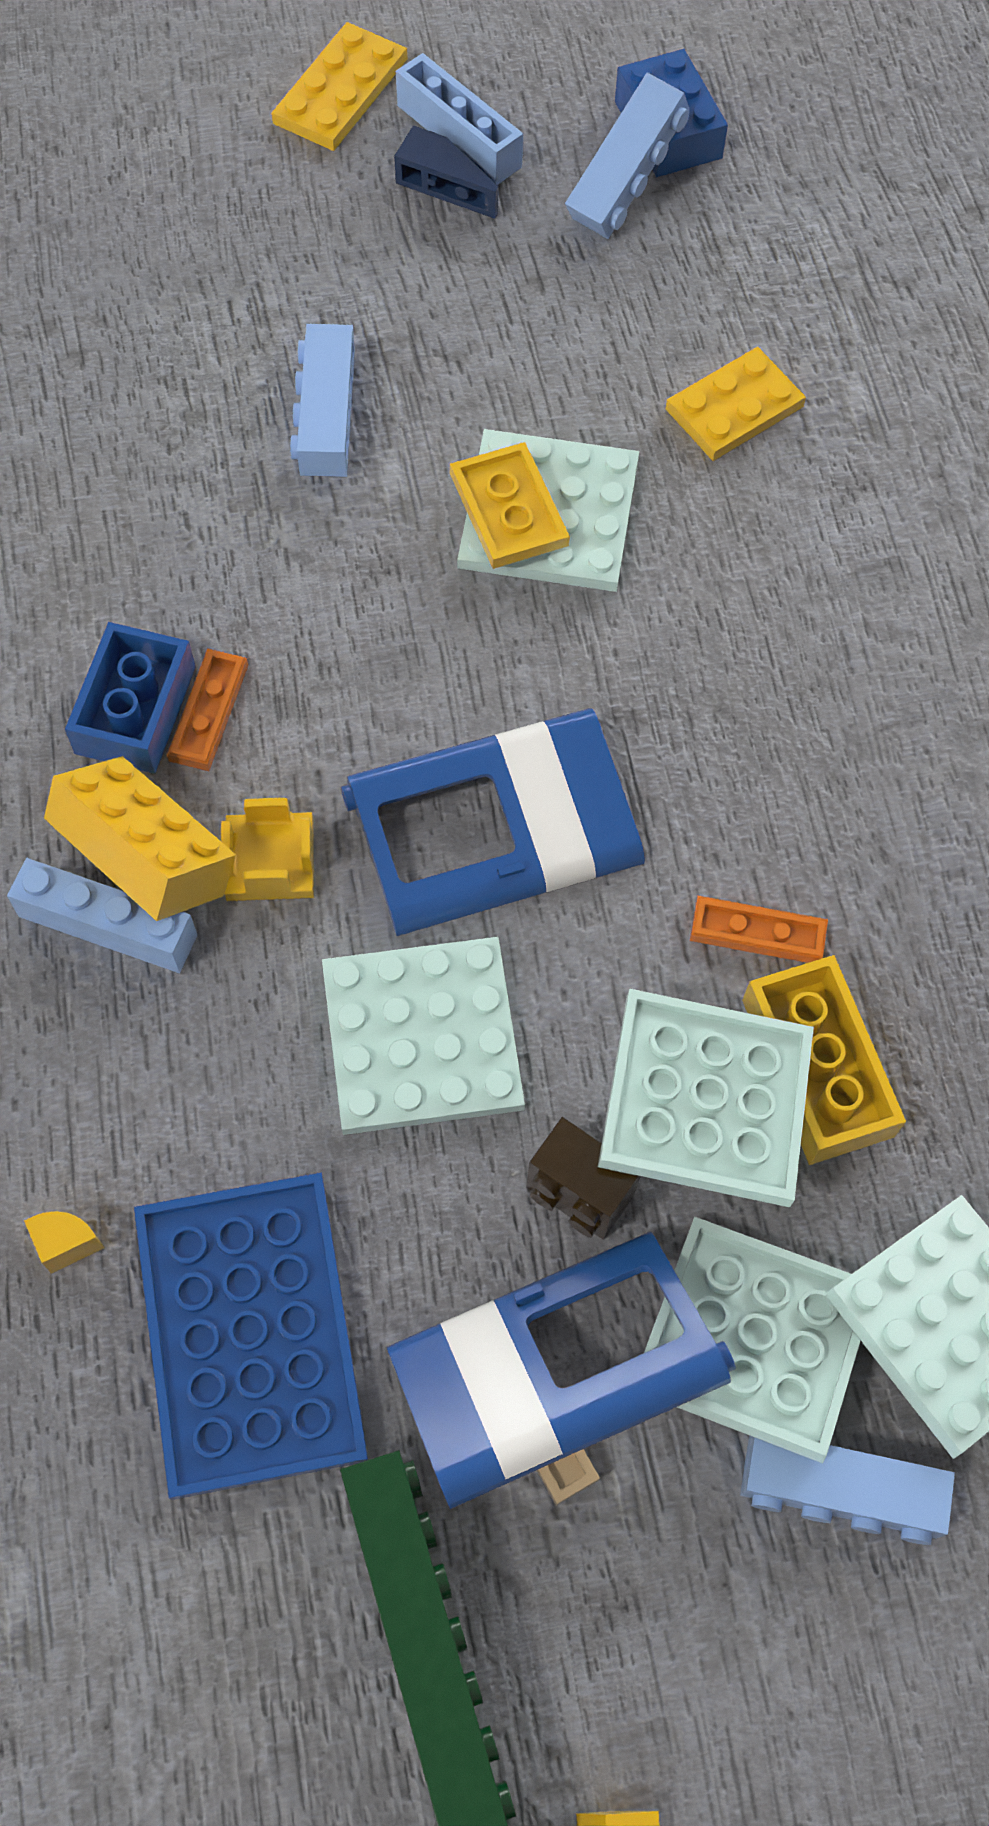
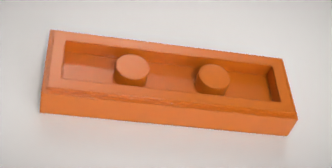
(207, 710)
(758, 930)

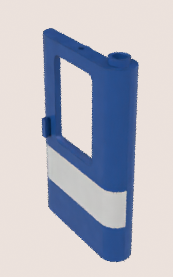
(557, 801)
(492, 1404)

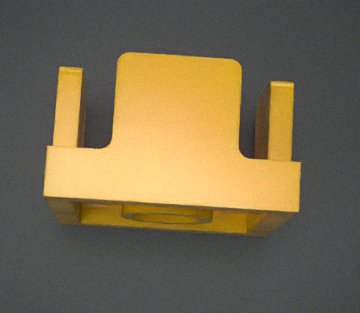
(271, 851)

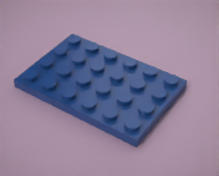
(248, 1336)

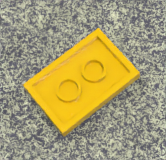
(735, 403)
(509, 505)

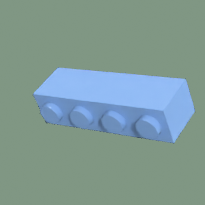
(455, 112)
(628, 156)
(325, 400)
(100, 915)
(851, 1486)

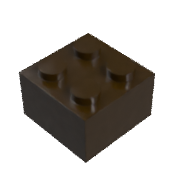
(568, 1177)

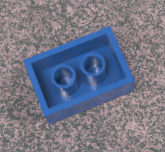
(706, 128)
(131, 696)

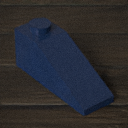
(443, 171)

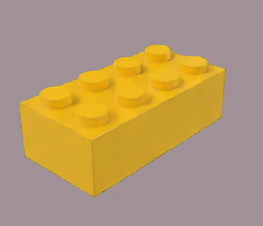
(139, 837)
(847, 1088)

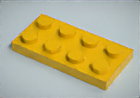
(339, 86)

